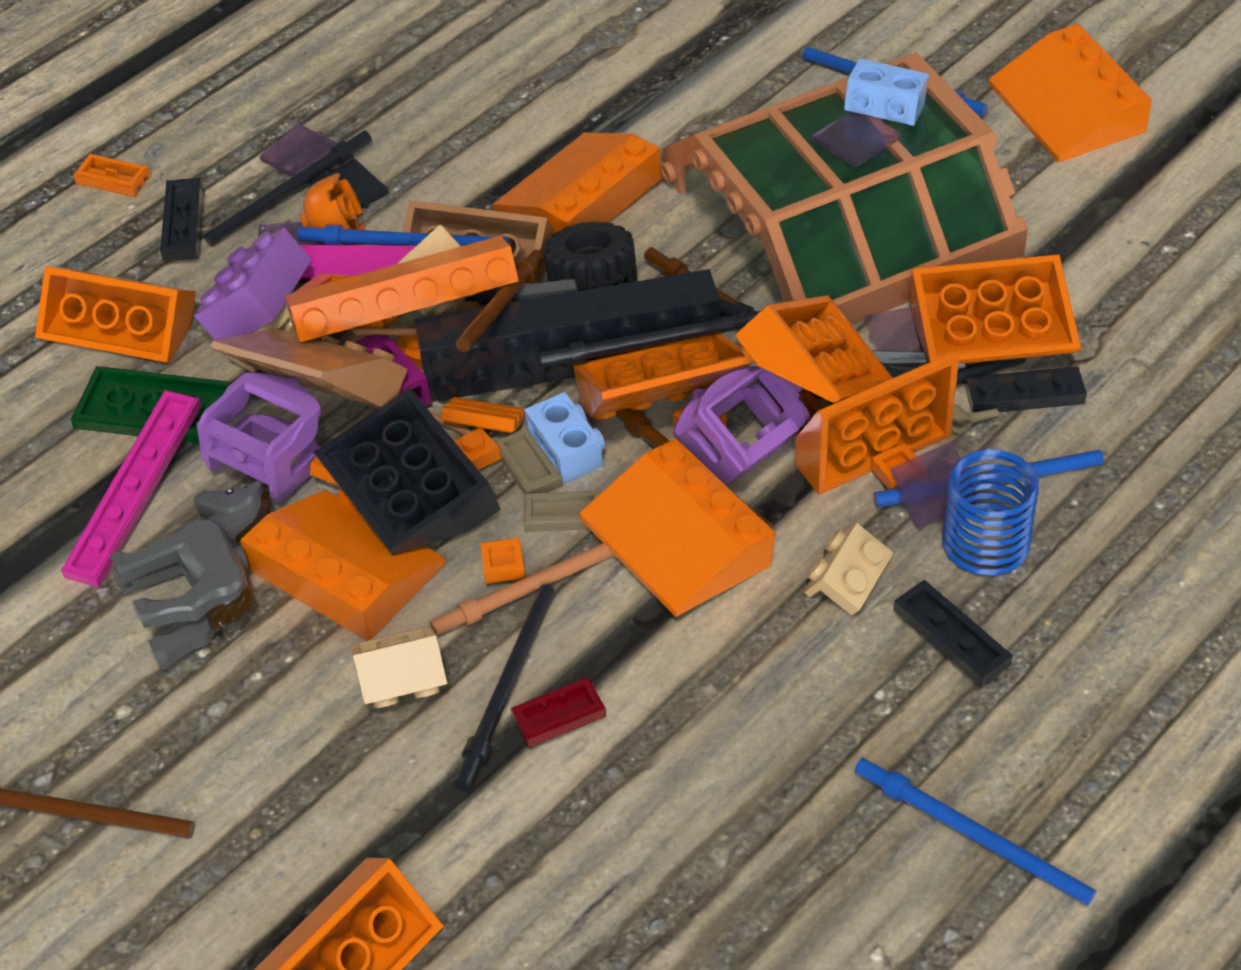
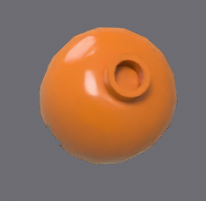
(331, 204)

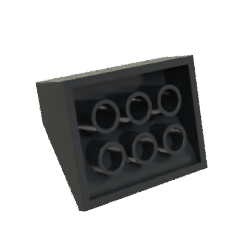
(408, 476)

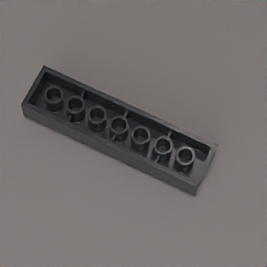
(510, 347)

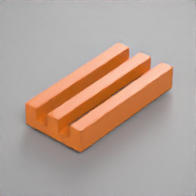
(110, 179)
(483, 414)

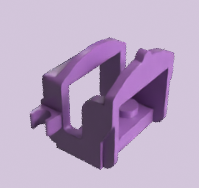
(722, 395)
(262, 443)

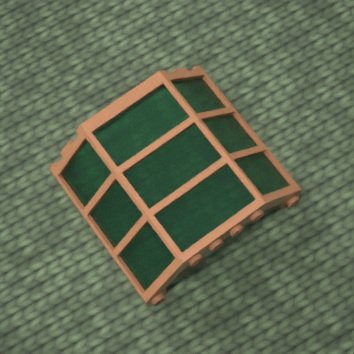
(863, 227)

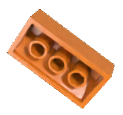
(113, 313)
(363, 925)

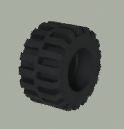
(591, 255)

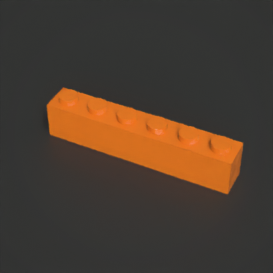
(401, 288)

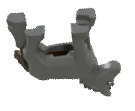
(209, 562)

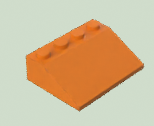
(1072, 94)
(587, 180)
(994, 310)
(812, 348)
(655, 374)
(905, 409)
(679, 528)
(337, 563)

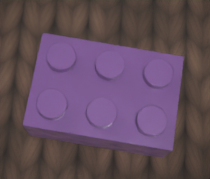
(252, 285)

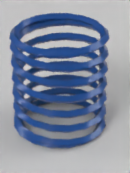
(959, 508)

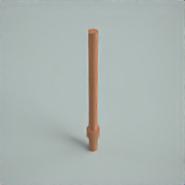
(471, 610)

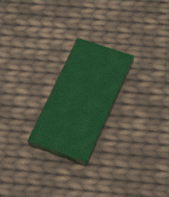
(124, 399)

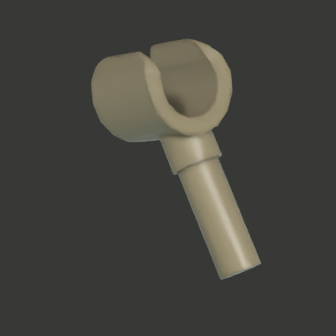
(962, 420)

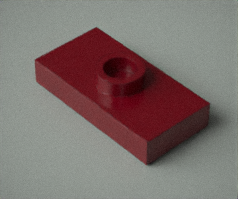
(558, 712)

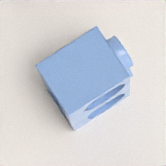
(886, 91)
(566, 436)

